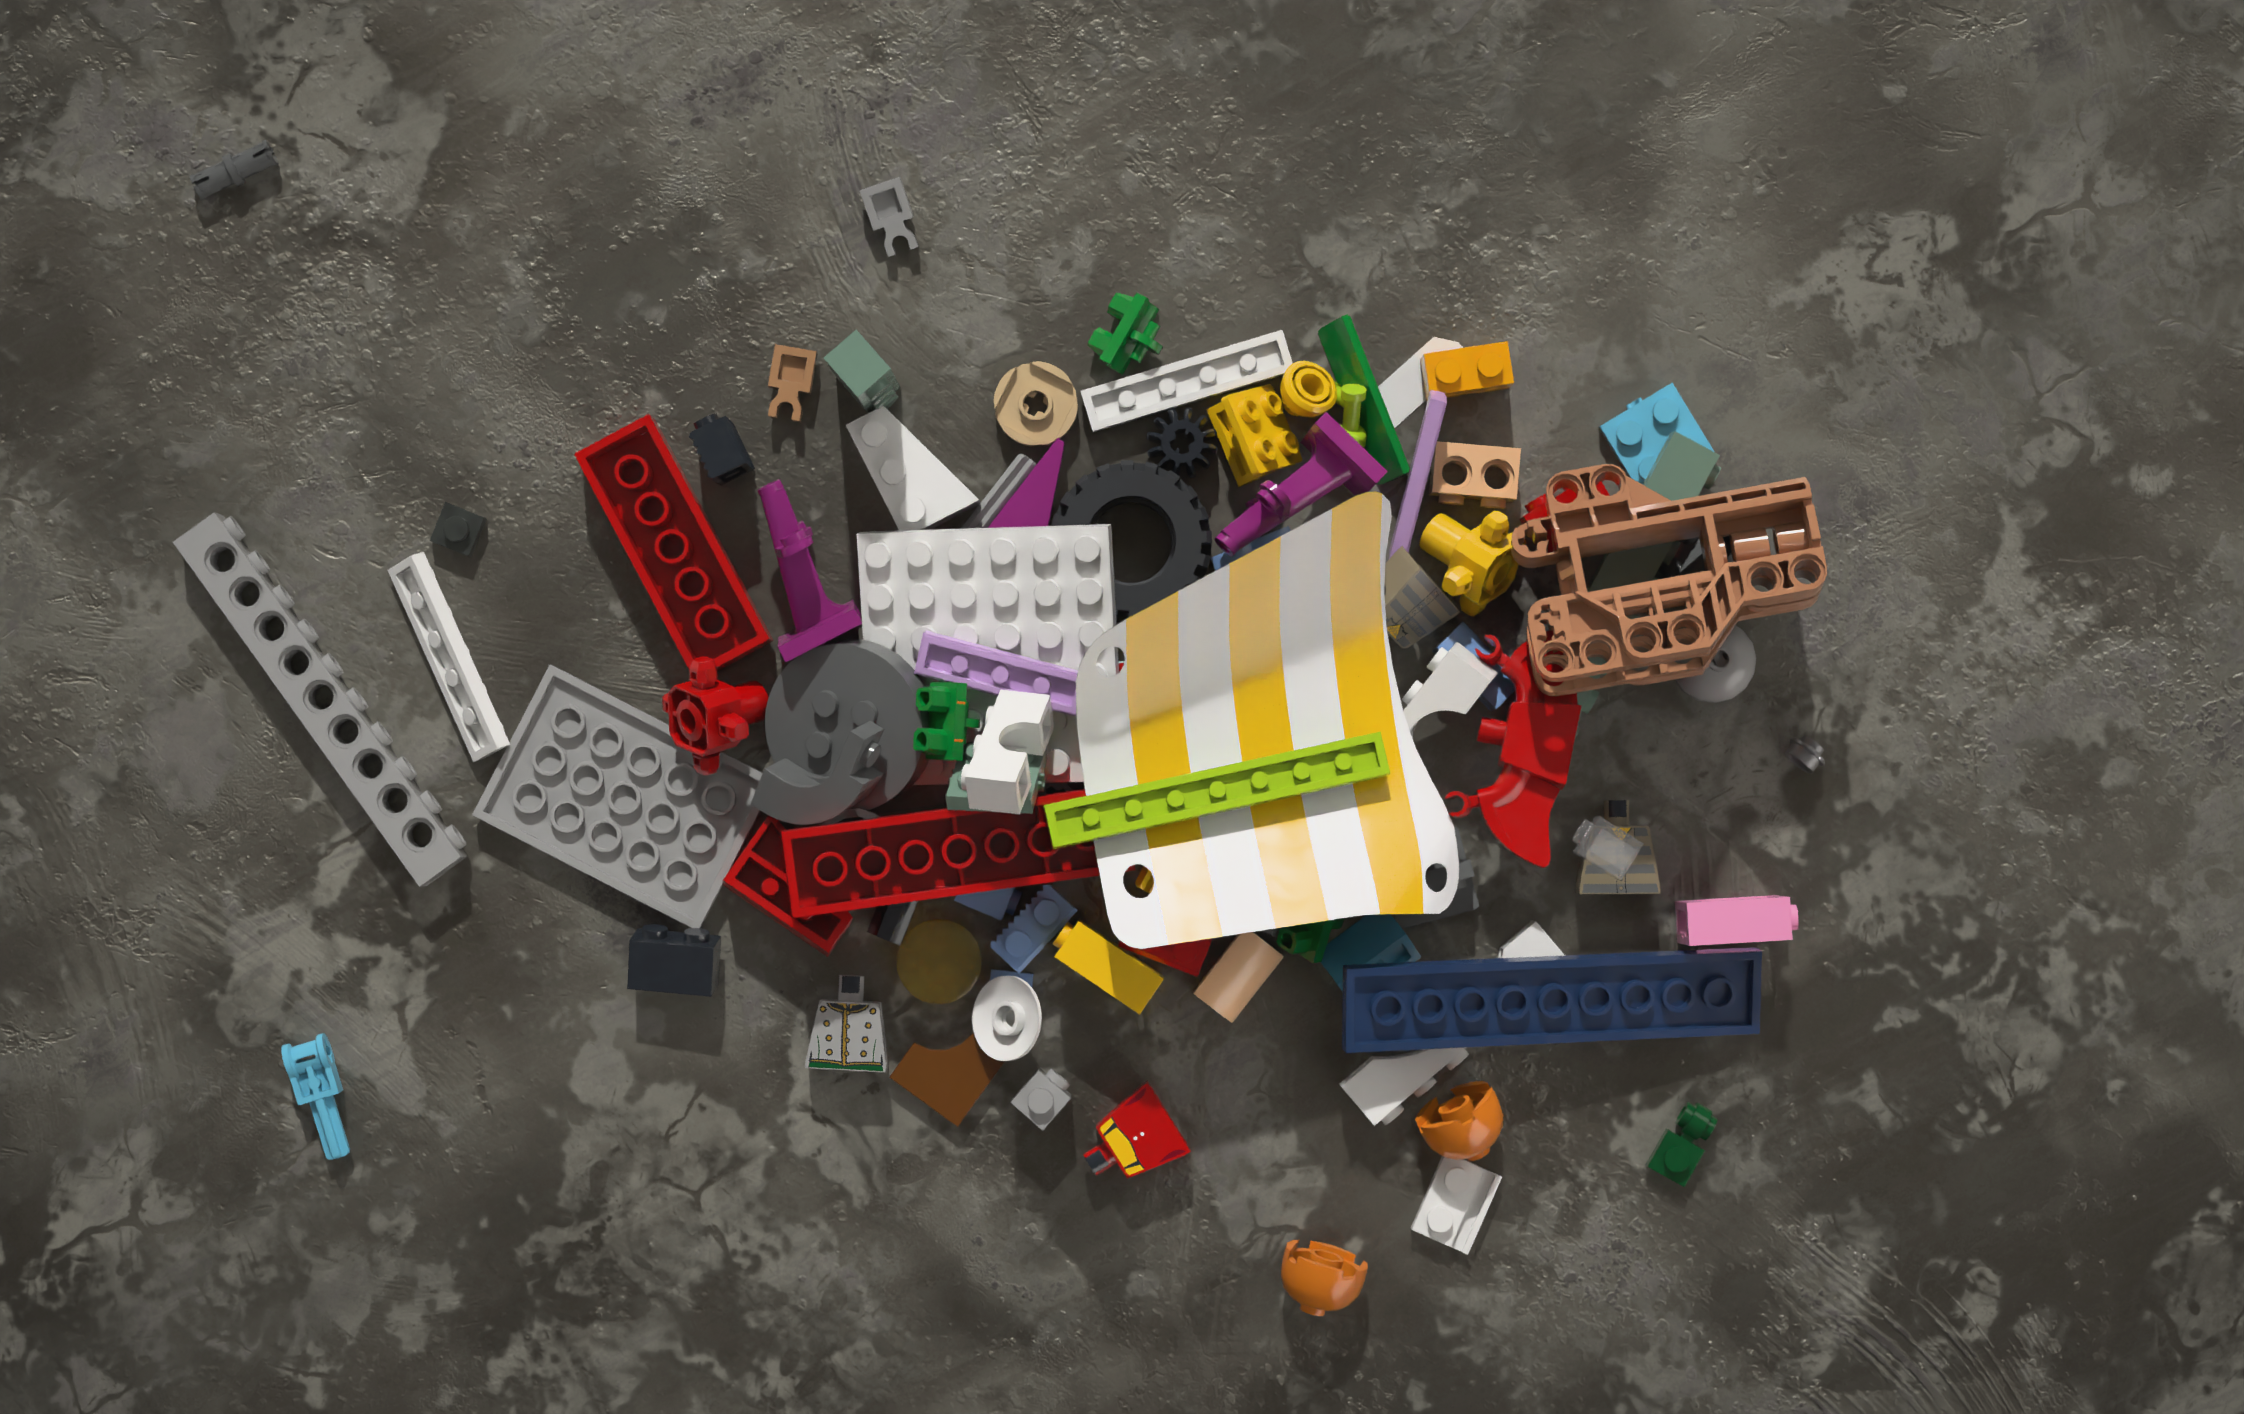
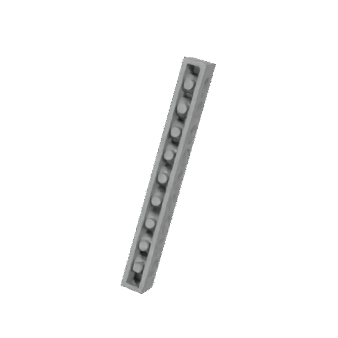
(201, 550)

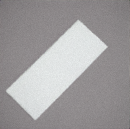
(1405, 387)

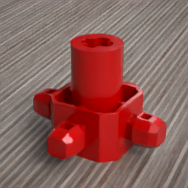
(712, 714)

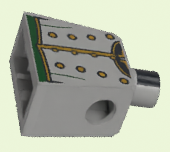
(848, 1031)

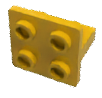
(1254, 433)

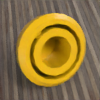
(1307, 389)

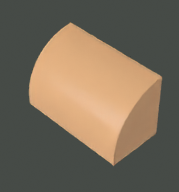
(1238, 975)

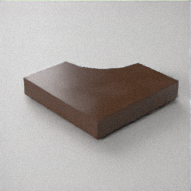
(947, 1078)

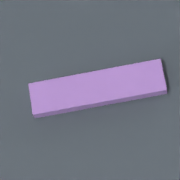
(1419, 471)
(995, 670)

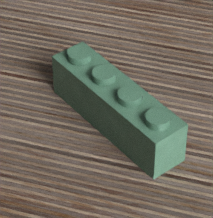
(863, 373)

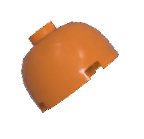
(1464, 1124)
(1321, 1276)

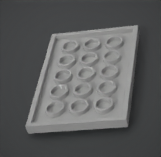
(620, 798)

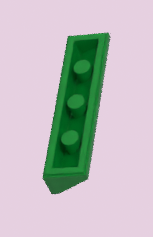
(1352, 367)

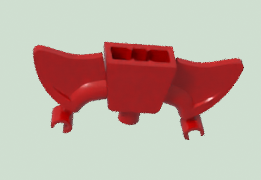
(1533, 757)

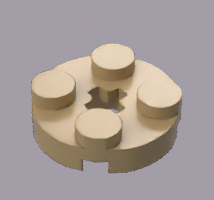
(1013, 412)

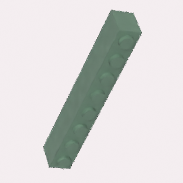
(1677, 474)

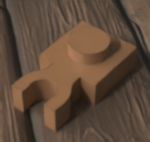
(791, 374)

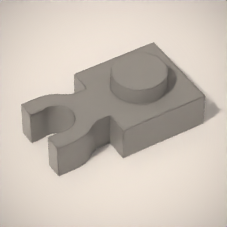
(888, 208)

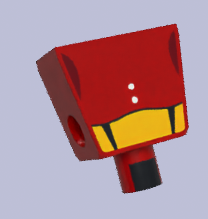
(1137, 1135)

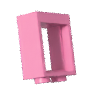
(1735, 920)

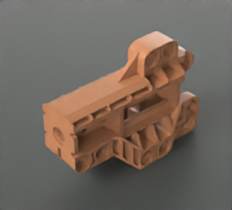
(1712, 600)

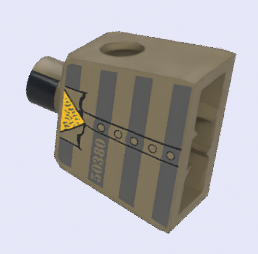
(1413, 600)
(1642, 874)

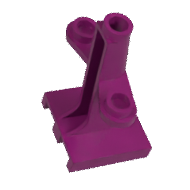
(1333, 462)
(813, 613)

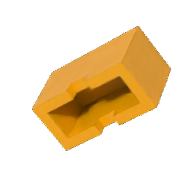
(1468, 370)

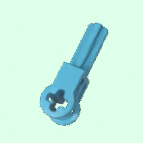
(317, 1082)

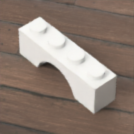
(1454, 685)

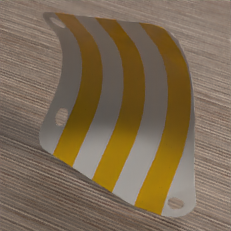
(1250, 667)

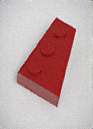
(762, 882)

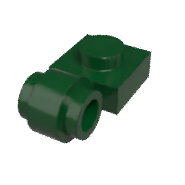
(1677, 1154)

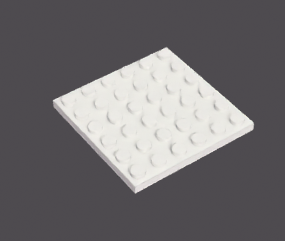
(1002, 588)

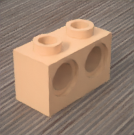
(1474, 462)

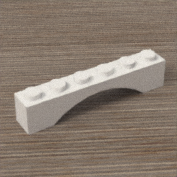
(1387, 1081)

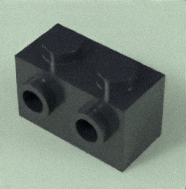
(674, 961)

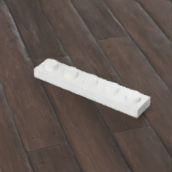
(1186, 381)
(448, 656)

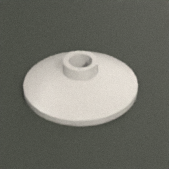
(1006, 1018)

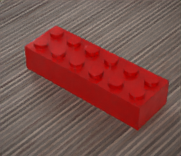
(673, 544)

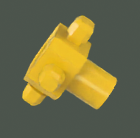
(1476, 559)

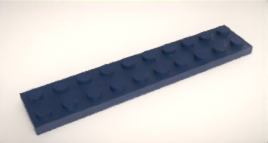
(1551, 999)

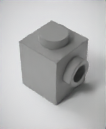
(1042, 1097)

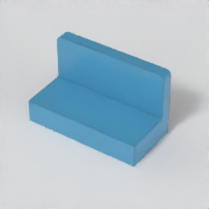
(1368, 942)

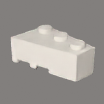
(908, 476)

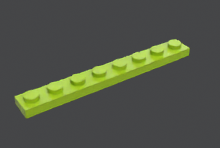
(1216, 790)

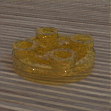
(939, 961)

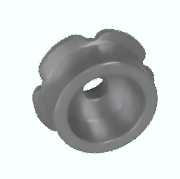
(1805, 754)

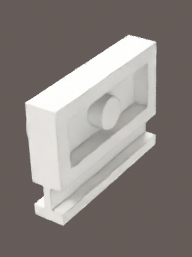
(1456, 1203)

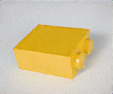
(1107, 965)

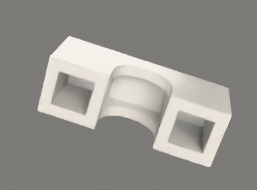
(999, 767)

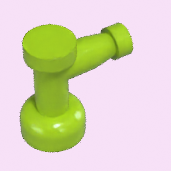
(1350, 398)

